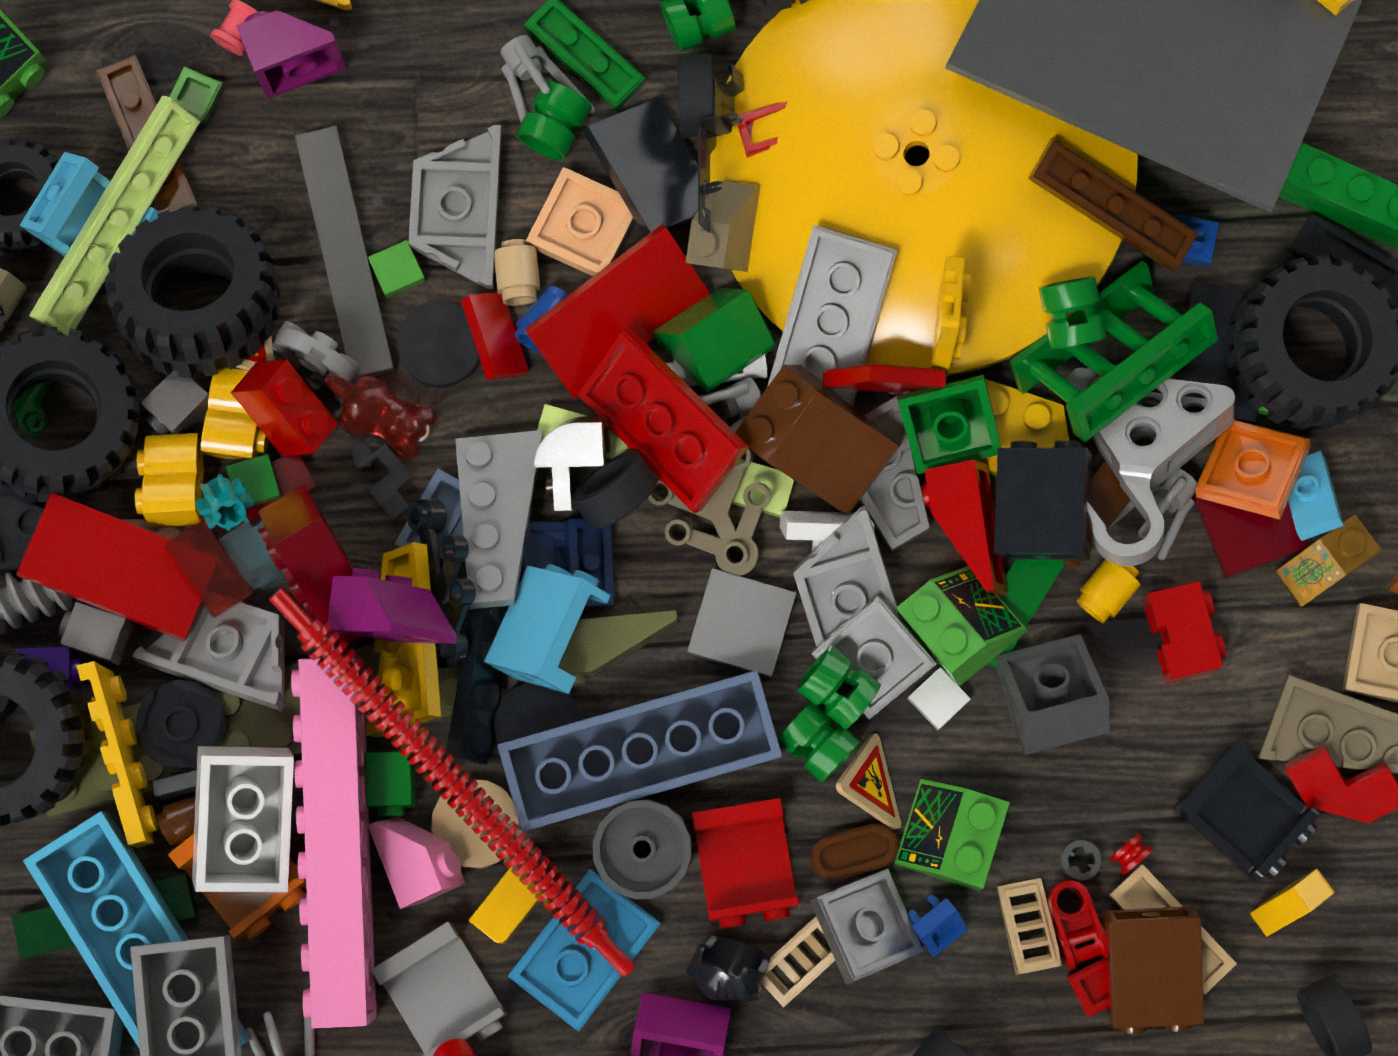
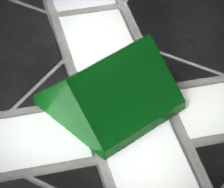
(716, 336)
(950, 424)

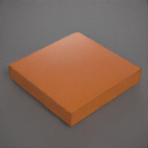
(1253, 469)

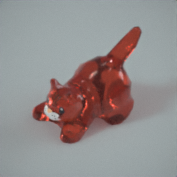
(375, 410)

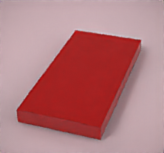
(632, 292)
(663, 420)
(109, 567)

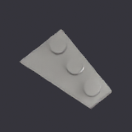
(896, 495)

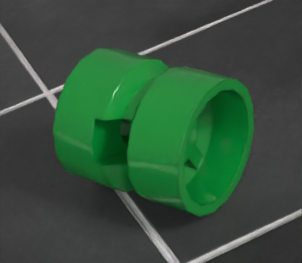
(693, 19)
(551, 125)
(1068, 297)
(824, 679)
(818, 742)

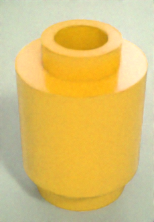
(1108, 590)

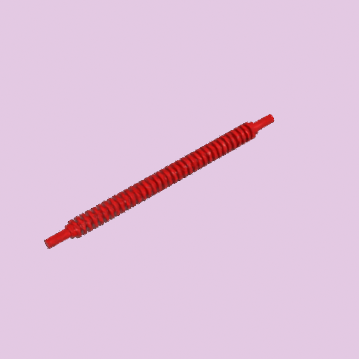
(511, 845)

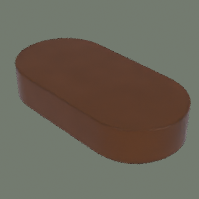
(854, 852)

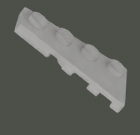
(495, 507)

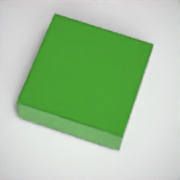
(197, 93)
(396, 269)

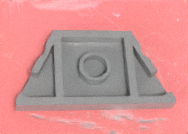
(458, 206)
(843, 576)
(233, 654)

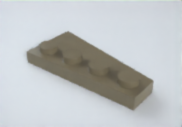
(1315, 716)

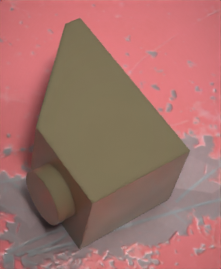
(730, 228)

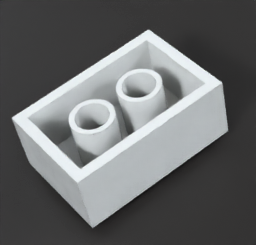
(242, 819)

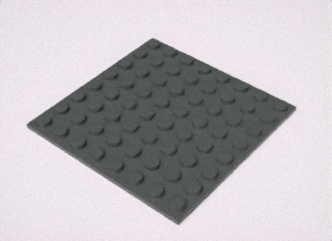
(1180, 81)

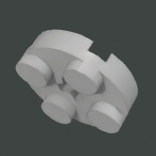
(313, 353)

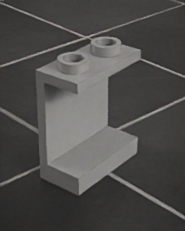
(440, 990)

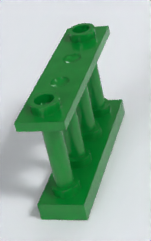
(1134, 377)

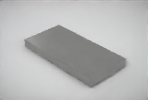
(835, 304)

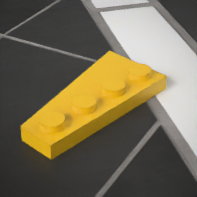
(409, 667)
(117, 753)

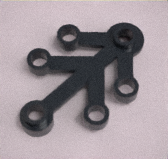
(428, 519)

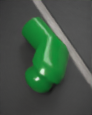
(30, 409)

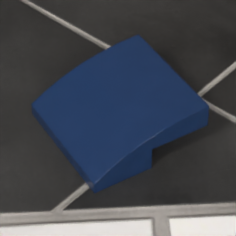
(572, 547)

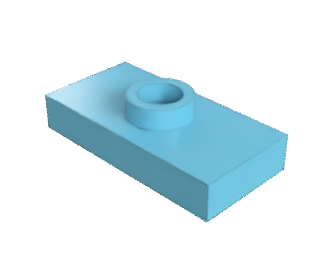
(1314, 499)

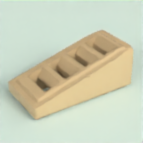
(1016, 946)
(775, 985)

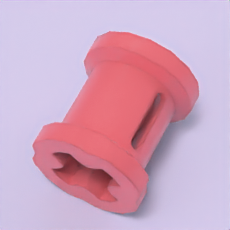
(228, 34)

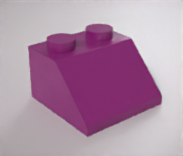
(288, 51)
(387, 609)
(679, 1028)

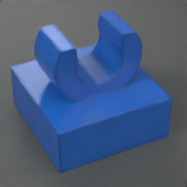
(1203, 245)
(939, 926)

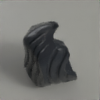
(728, 969)

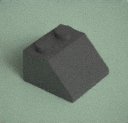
(1053, 694)

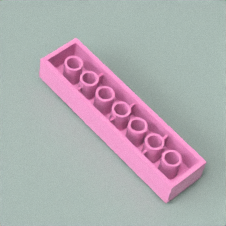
(335, 852)

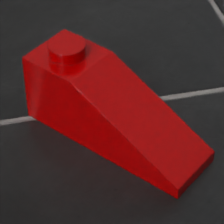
(965, 510)

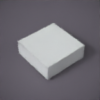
(939, 698)

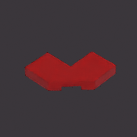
(1324, 788)

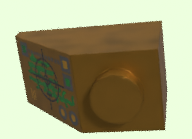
(1328, 561)

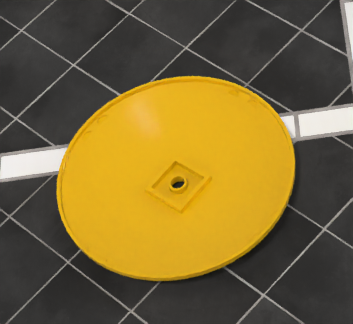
(859, 94)

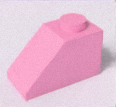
(415, 861)

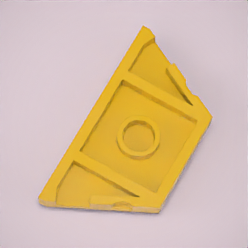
(950, 318)
(1024, 419)

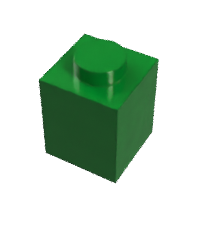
(389, 784)

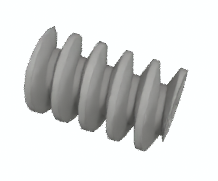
(27, 599)

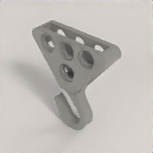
(1175, 439)

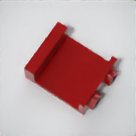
(745, 862)

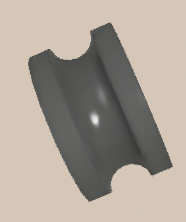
(1087, 848)

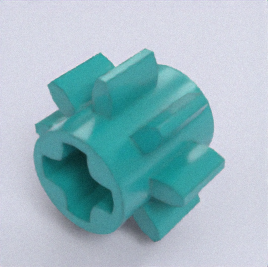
(224, 502)

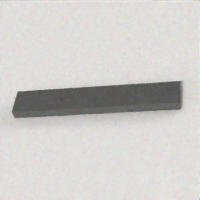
(344, 251)

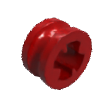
(1131, 854)

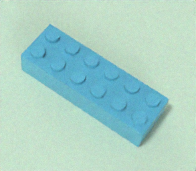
(106, 906)

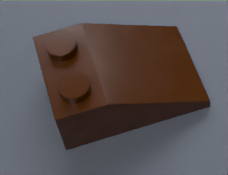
(817, 438)

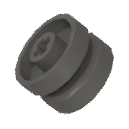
(616, 855)

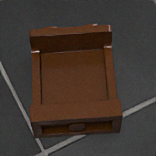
(1154, 968)

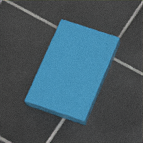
(572, 976)

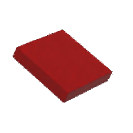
(884, 378)

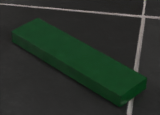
(43, 933)

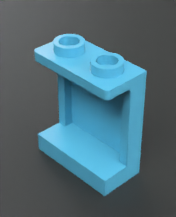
(68, 202)
(541, 625)

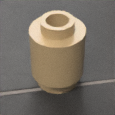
(517, 272)

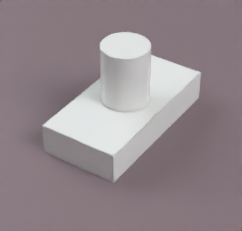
(811, 525)

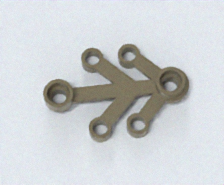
(718, 512)

